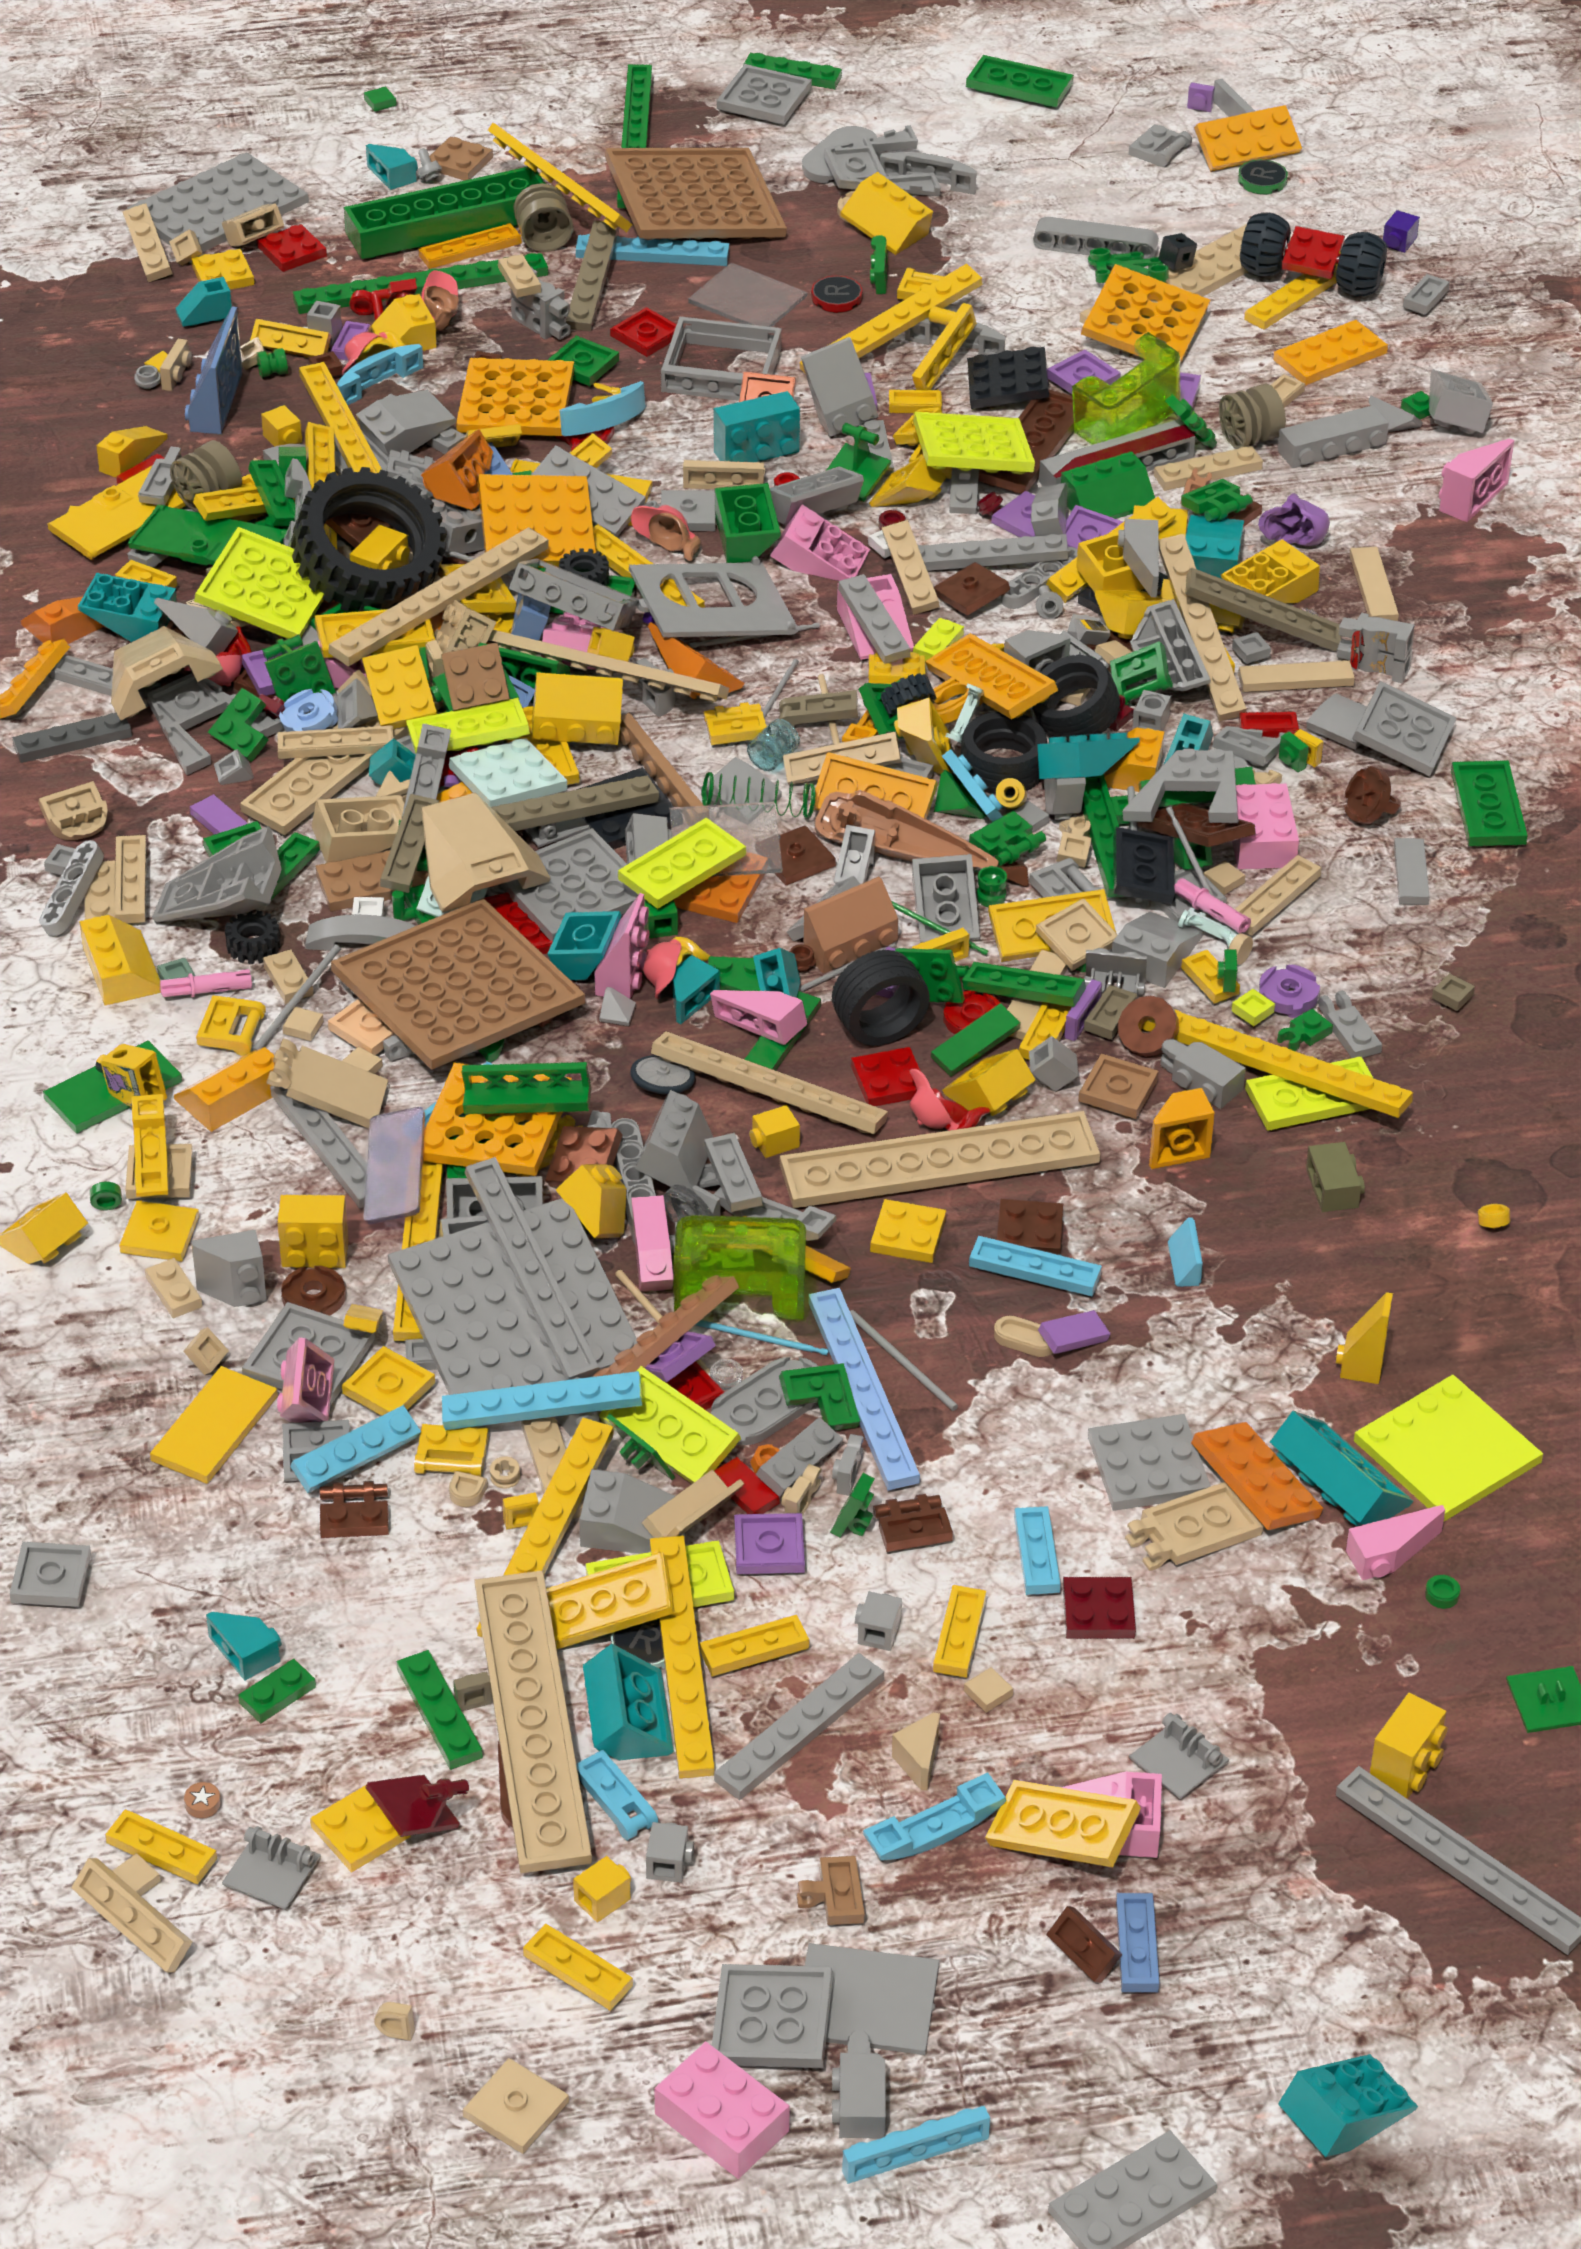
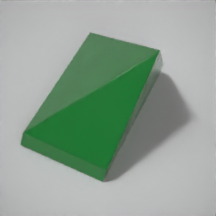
(955, 798)

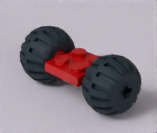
(1268, 249)

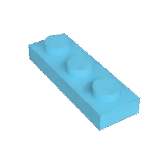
(974, 785)
(1037, 1550)

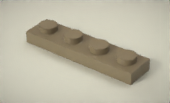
(407, 847)

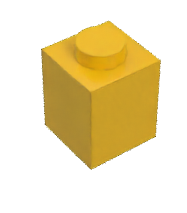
(281, 427)
(611, 644)
(775, 1131)
(602, 1888)

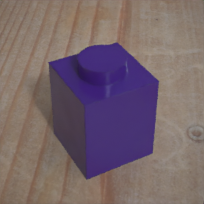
(1401, 231)

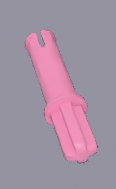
(1211, 905)
(206, 983)

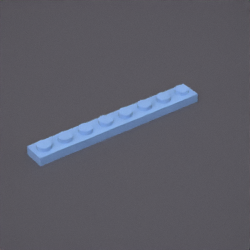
(873, 1408)

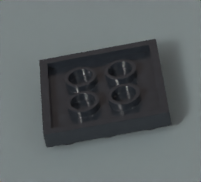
(1008, 377)
(612, 824)

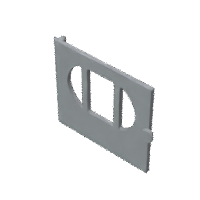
(763, 617)

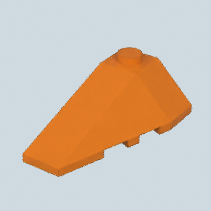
(456, 473)
(60, 621)
(690, 663)

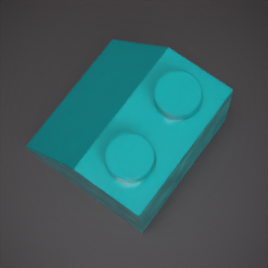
(582, 942)

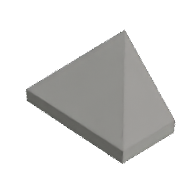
(1397, 418)
(355, 706)

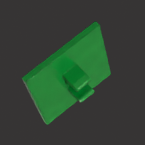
(636, 1444)
(1547, 1698)

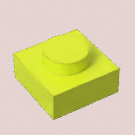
(1253, 1007)

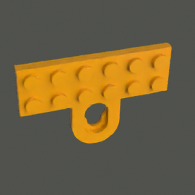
(1006, 682)

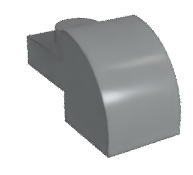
(656, 699)

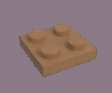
(461, 158)
(475, 676)
(1118, 1086)

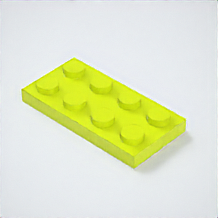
(475, 724)
(682, 862)
(1290, 1103)
(677, 1428)
(706, 1567)

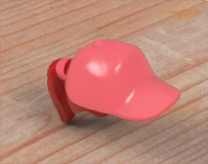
(230, 660)
(939, 1112)

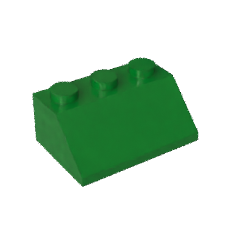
(1109, 486)
(745, 521)
(526, 666)

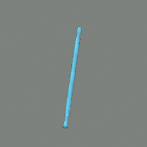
(762, 1337)

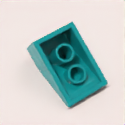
(1214, 543)

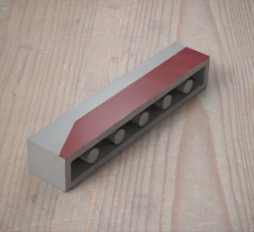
(1152, 446)

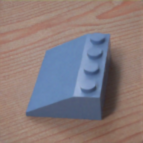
(217, 380)

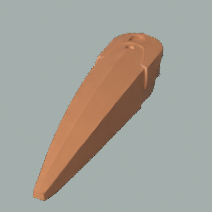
(897, 830)

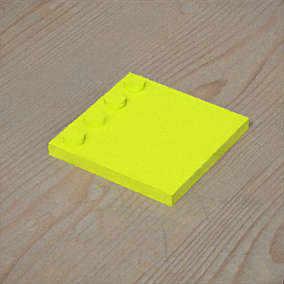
(973, 442)
(260, 585)
(1448, 1447)

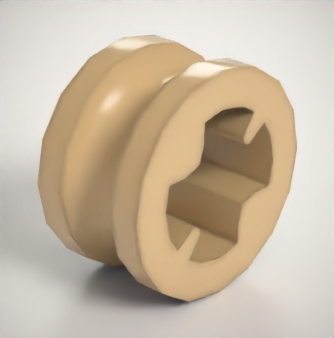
(505, 1463)

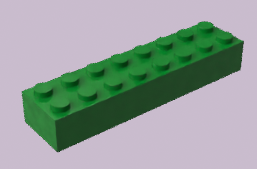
(436, 213)

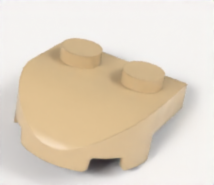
(75, 812)

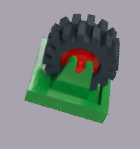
(884, 699)

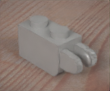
(1203, 1068)
(861, 2090)

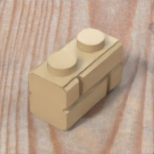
(253, 225)

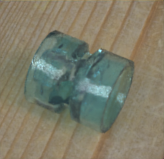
(772, 743)

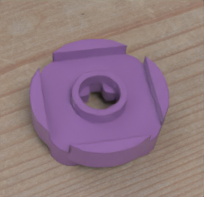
(1275, 984)

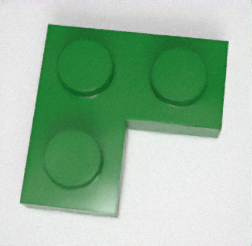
(235, 723)
(826, 1386)

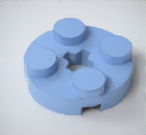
(321, 707)

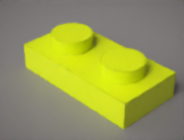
(938, 637)

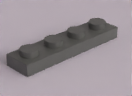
(71, 737)

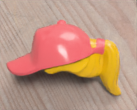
(368, 344)
(665, 957)

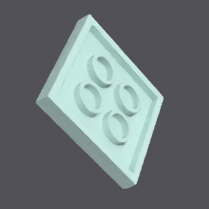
(508, 773)

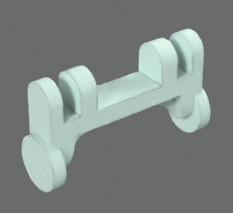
(972, 701)
(1202, 922)

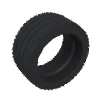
(1091, 717)
(998, 731)
(866, 978)

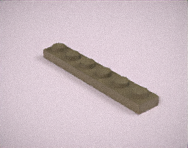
(592, 276)
(1262, 609)
(578, 803)

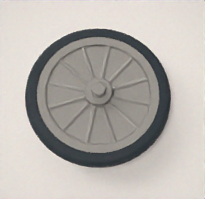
(661, 1076)

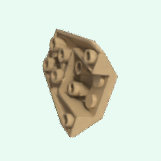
(151, 659)
(474, 850)

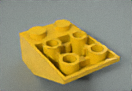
(1277, 573)

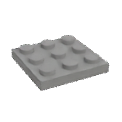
(764, 94)
(1404, 728)
(324, 1331)
(1147, 1461)
(773, 2015)

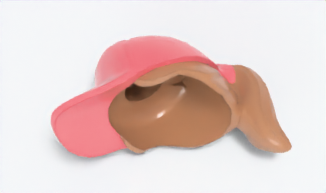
(440, 297)
(666, 528)

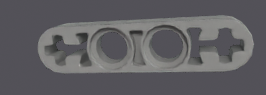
(1022, 593)
(59, 914)

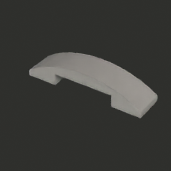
(947, 171)
(981, 337)
(296, 487)
(428, 762)
(352, 929)
(814, 1219)

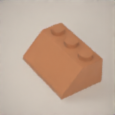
(850, 925)

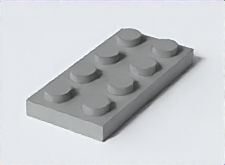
(609, 499)
(1133, 2196)

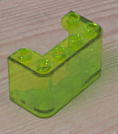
(1133, 400)
(759, 1252)

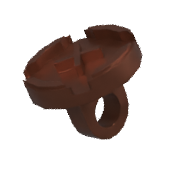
(1369, 796)

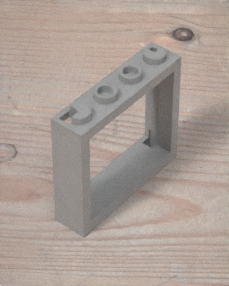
(717, 334)
(574, 594)

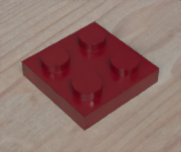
(1099, 1608)

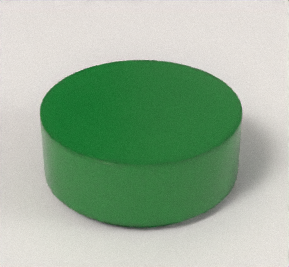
(105, 1195)
(1442, 1591)

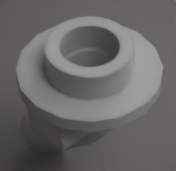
(429, 170)
(1049, 603)

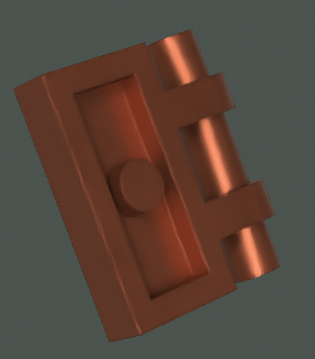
(354, 1518)
(913, 1522)

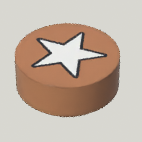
(202, 1800)

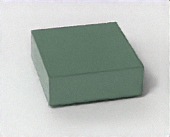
(175, 969)

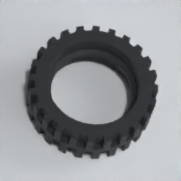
(373, 496)

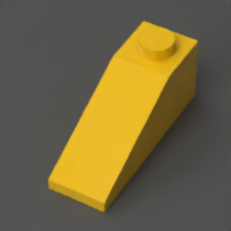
(127, 448)
(1365, 1344)

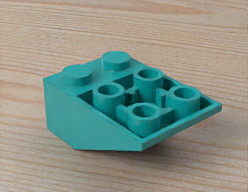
(126, 605)
(1082, 756)
(1345, 2103)

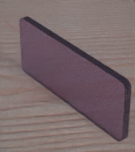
(394, 1165)

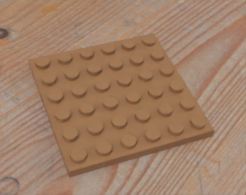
(695, 193)
(457, 983)

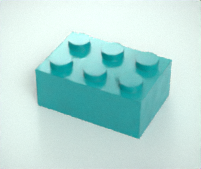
(757, 429)

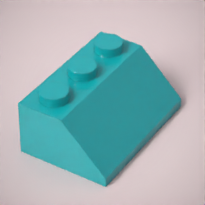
(627, 1706)

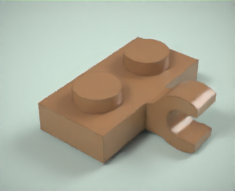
(838, 1890)

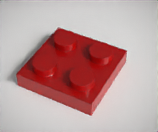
(292, 247)
(886, 1076)

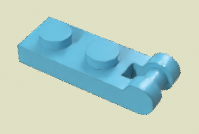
(615, 1794)

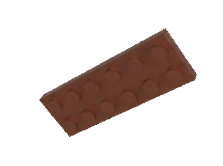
(1046, 428)

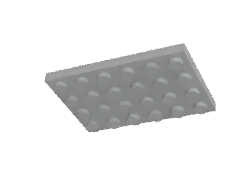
(219, 196)

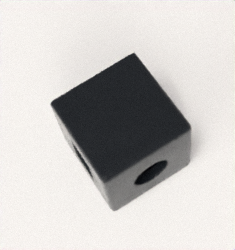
(1175, 249)

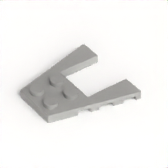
(858, 161)
(188, 704)
(1190, 772)

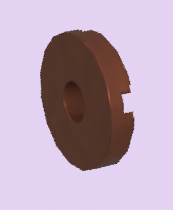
(1137, 1014)
(321, 1278)

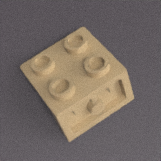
(462, 628)

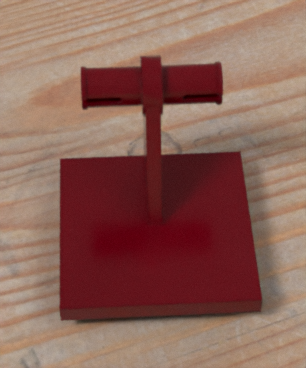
(416, 1804)

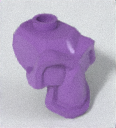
(1295, 522)

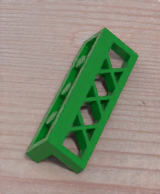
(528, 1093)

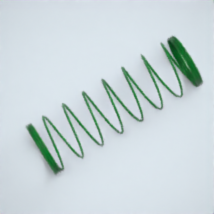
(709, 775)

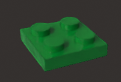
(589, 359)

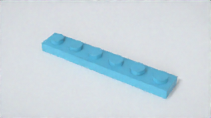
(664, 251)
(541, 1400)

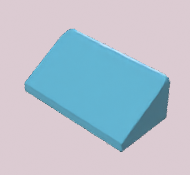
(1186, 1255)

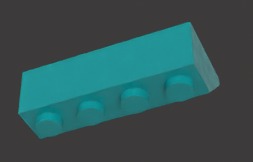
(1338, 1470)

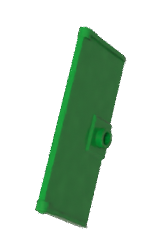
(190, 537)

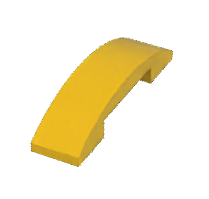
(150, 1145)

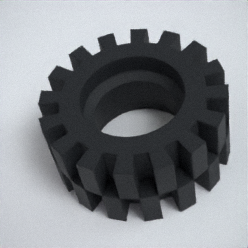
(587, 564)
(252, 948)

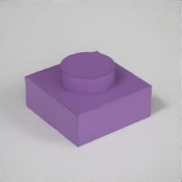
(1200, 97)

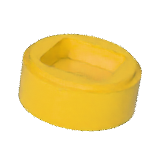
(1494, 1215)

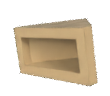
(916, 1748)

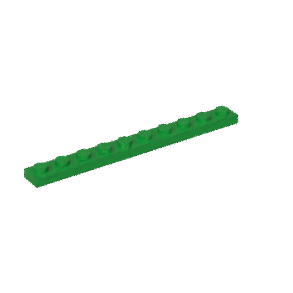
(636, 110)
(466, 276)

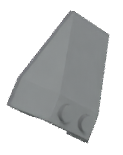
(225, 883)

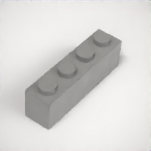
(1333, 436)

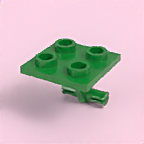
(860, 459)
(296, 669)
(938, 972)

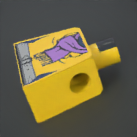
(131, 1073)

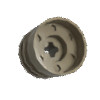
(543, 217)
(1252, 415)
(203, 471)

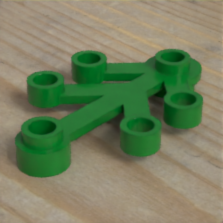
(1135, 261)

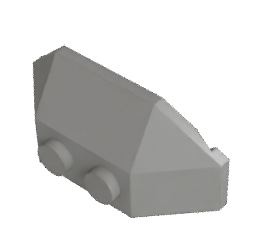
(1165, 624)

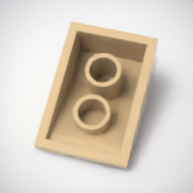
(356, 825)

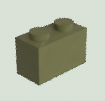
(1334, 1176)

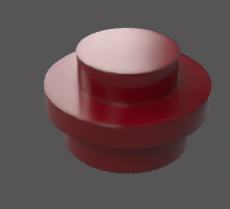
(990, 504)

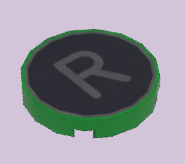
(1262, 176)

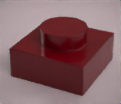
(273, 706)

